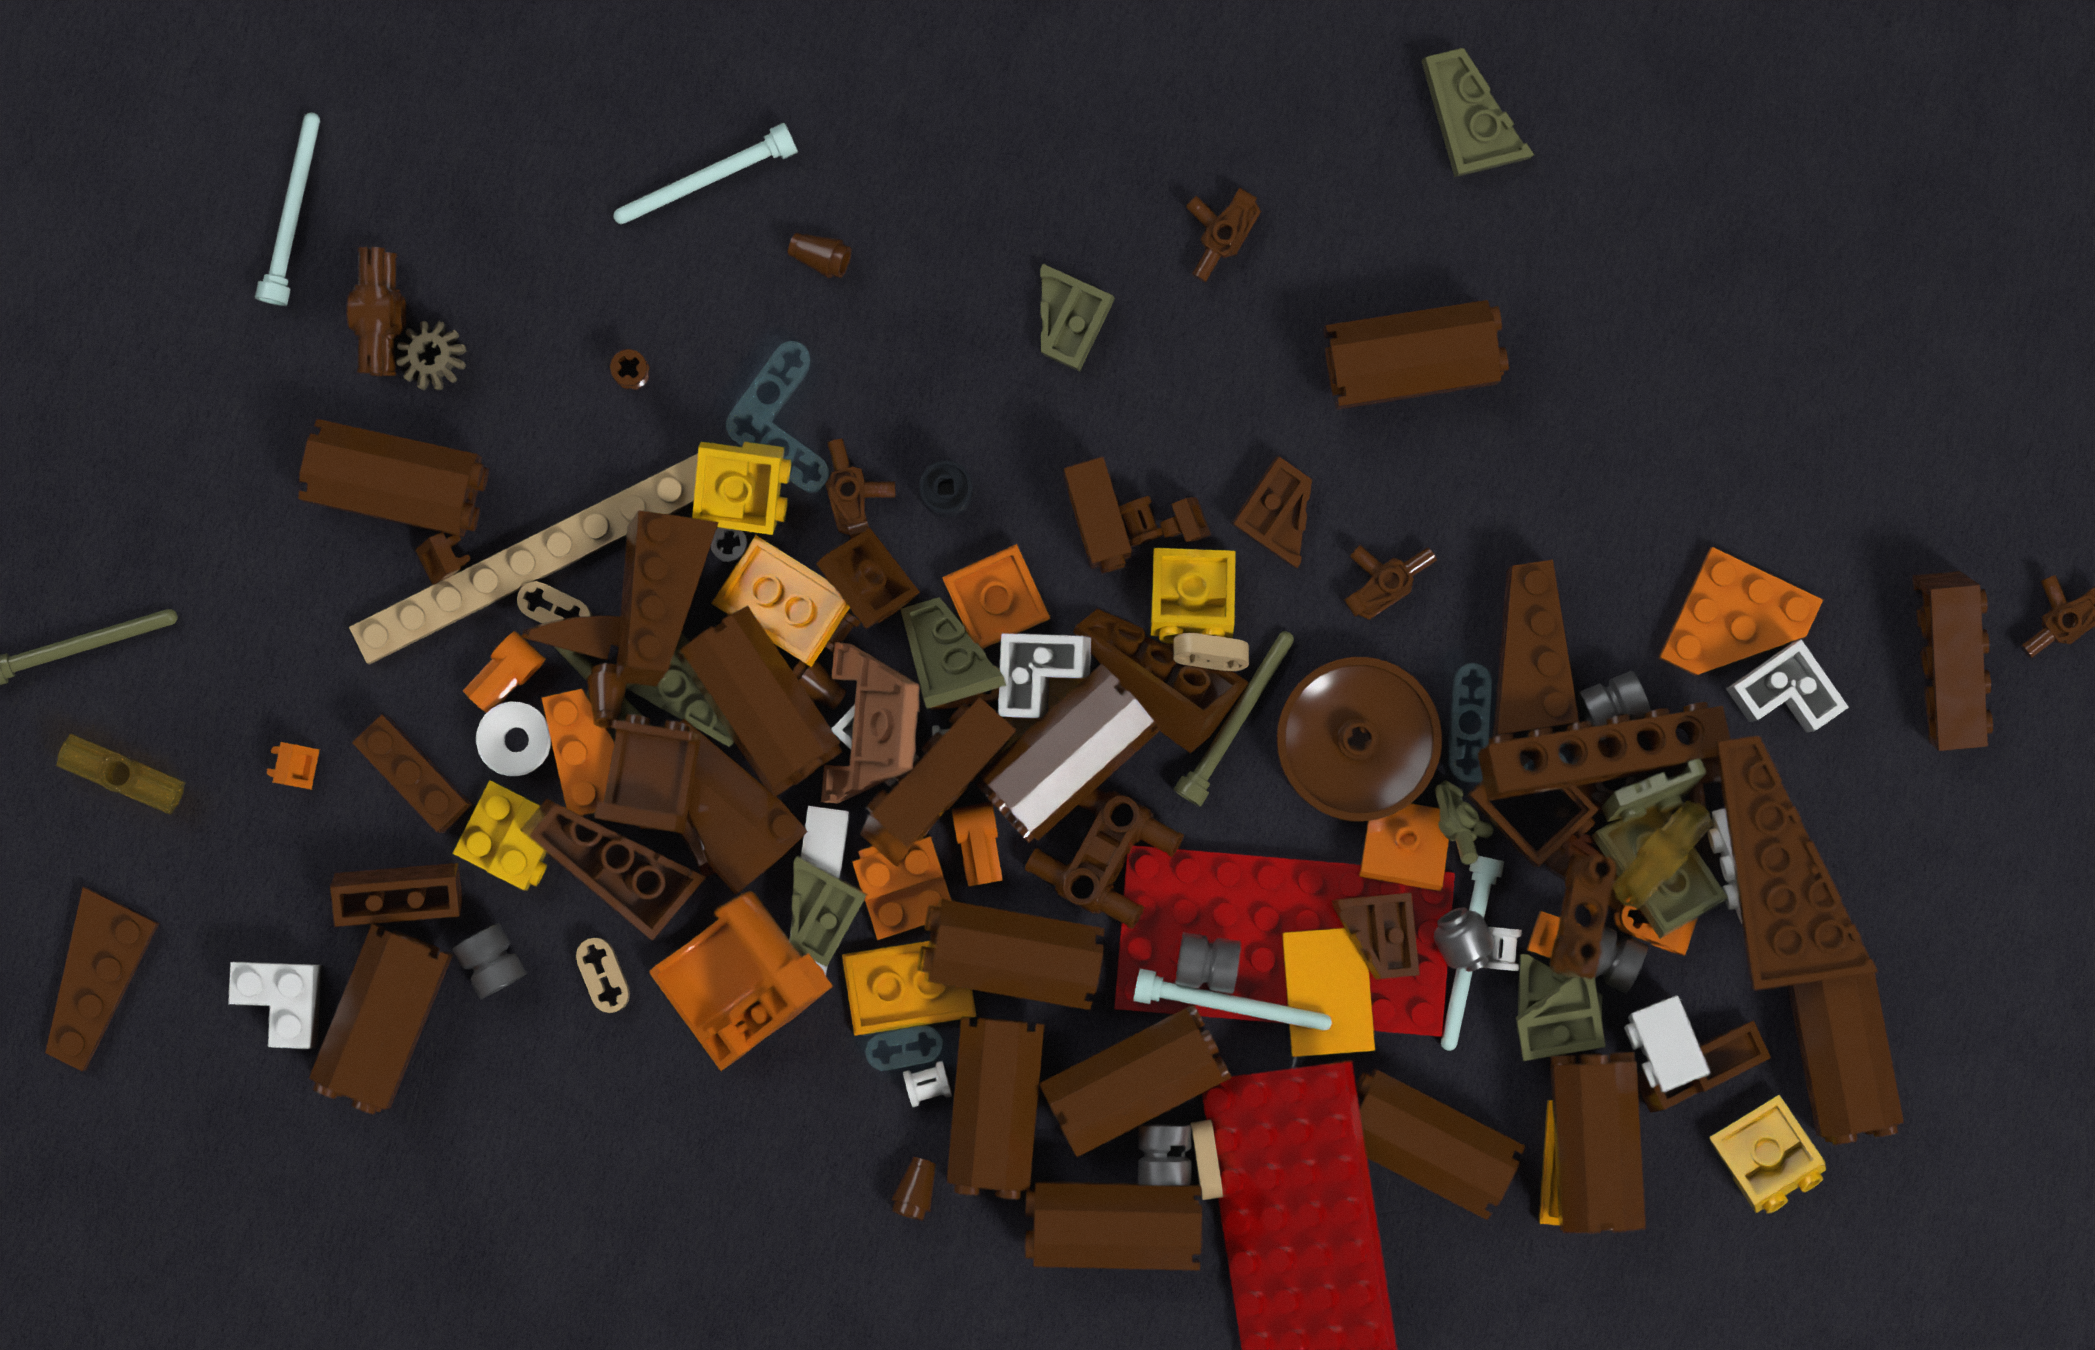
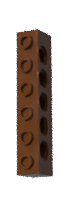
(1507, 778)

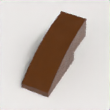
(579, 634)
(1725, 1058)

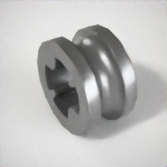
(737, 550)

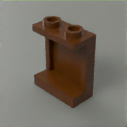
(650, 774)

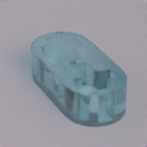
(905, 1058)

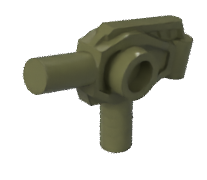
(1460, 821)

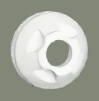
(492, 733)

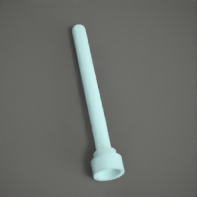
(776, 144)
(274, 285)
(1484, 873)
(1153, 988)

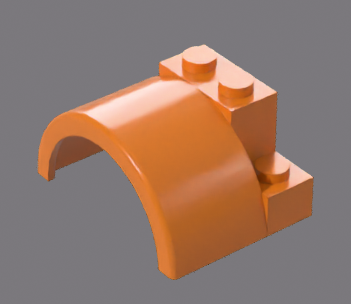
(739, 980)

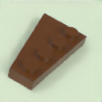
(98, 968)

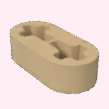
(551, 595)
(1211, 652)
(593, 978)
(1206, 1159)

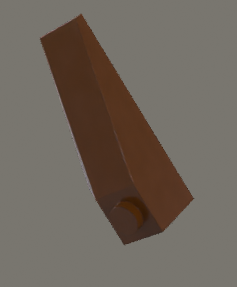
(1179, 697)
(737, 818)

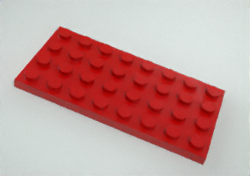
(1254, 904)
(1299, 1211)

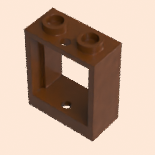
(1097, 515)
(1552, 848)

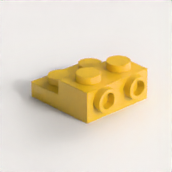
(741, 486)
(1192, 593)
(495, 839)
(1769, 1155)

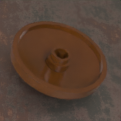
(1359, 739)

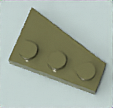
(1470, 120)
(945, 655)
(683, 699)

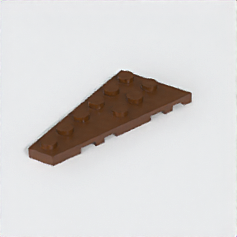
(1785, 894)

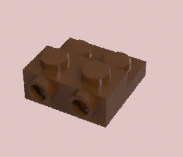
(868, 578)

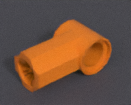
(510, 665)
(977, 833)

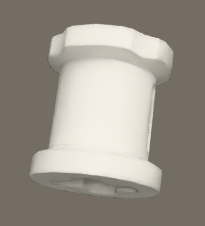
(1509, 938)
(927, 1084)

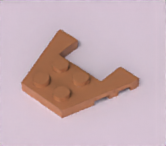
(881, 727)

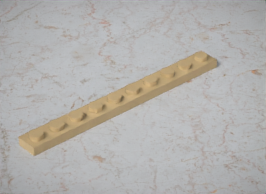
(523, 563)

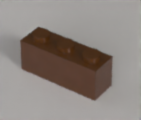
(412, 773)
(396, 894)

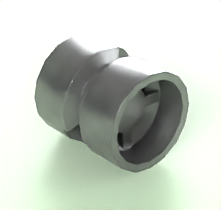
(1621, 697)
(1620, 960)
(489, 961)
(1208, 962)
(1164, 1154)

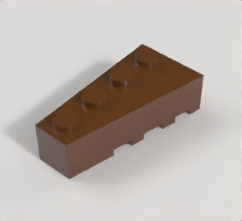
(658, 587)
(1534, 660)
(1954, 660)
(936, 780)
(621, 872)

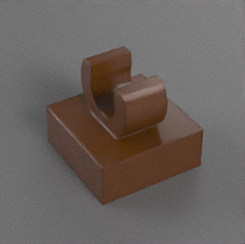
(1188, 520)
(439, 558)

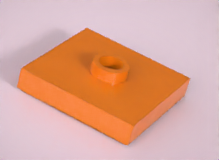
(996, 597)
(1406, 848)

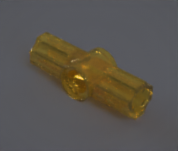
(97, 765)
(1662, 854)

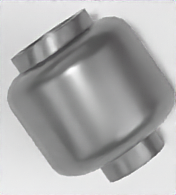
(1464, 939)

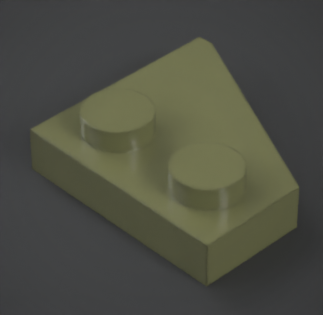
(1070, 317)
(821, 910)
(1562, 1021)

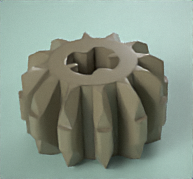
(419, 349)

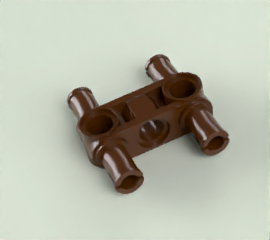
(376, 311)
(1104, 856)
(1587, 885)

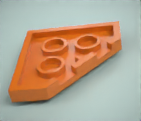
(1735, 615)

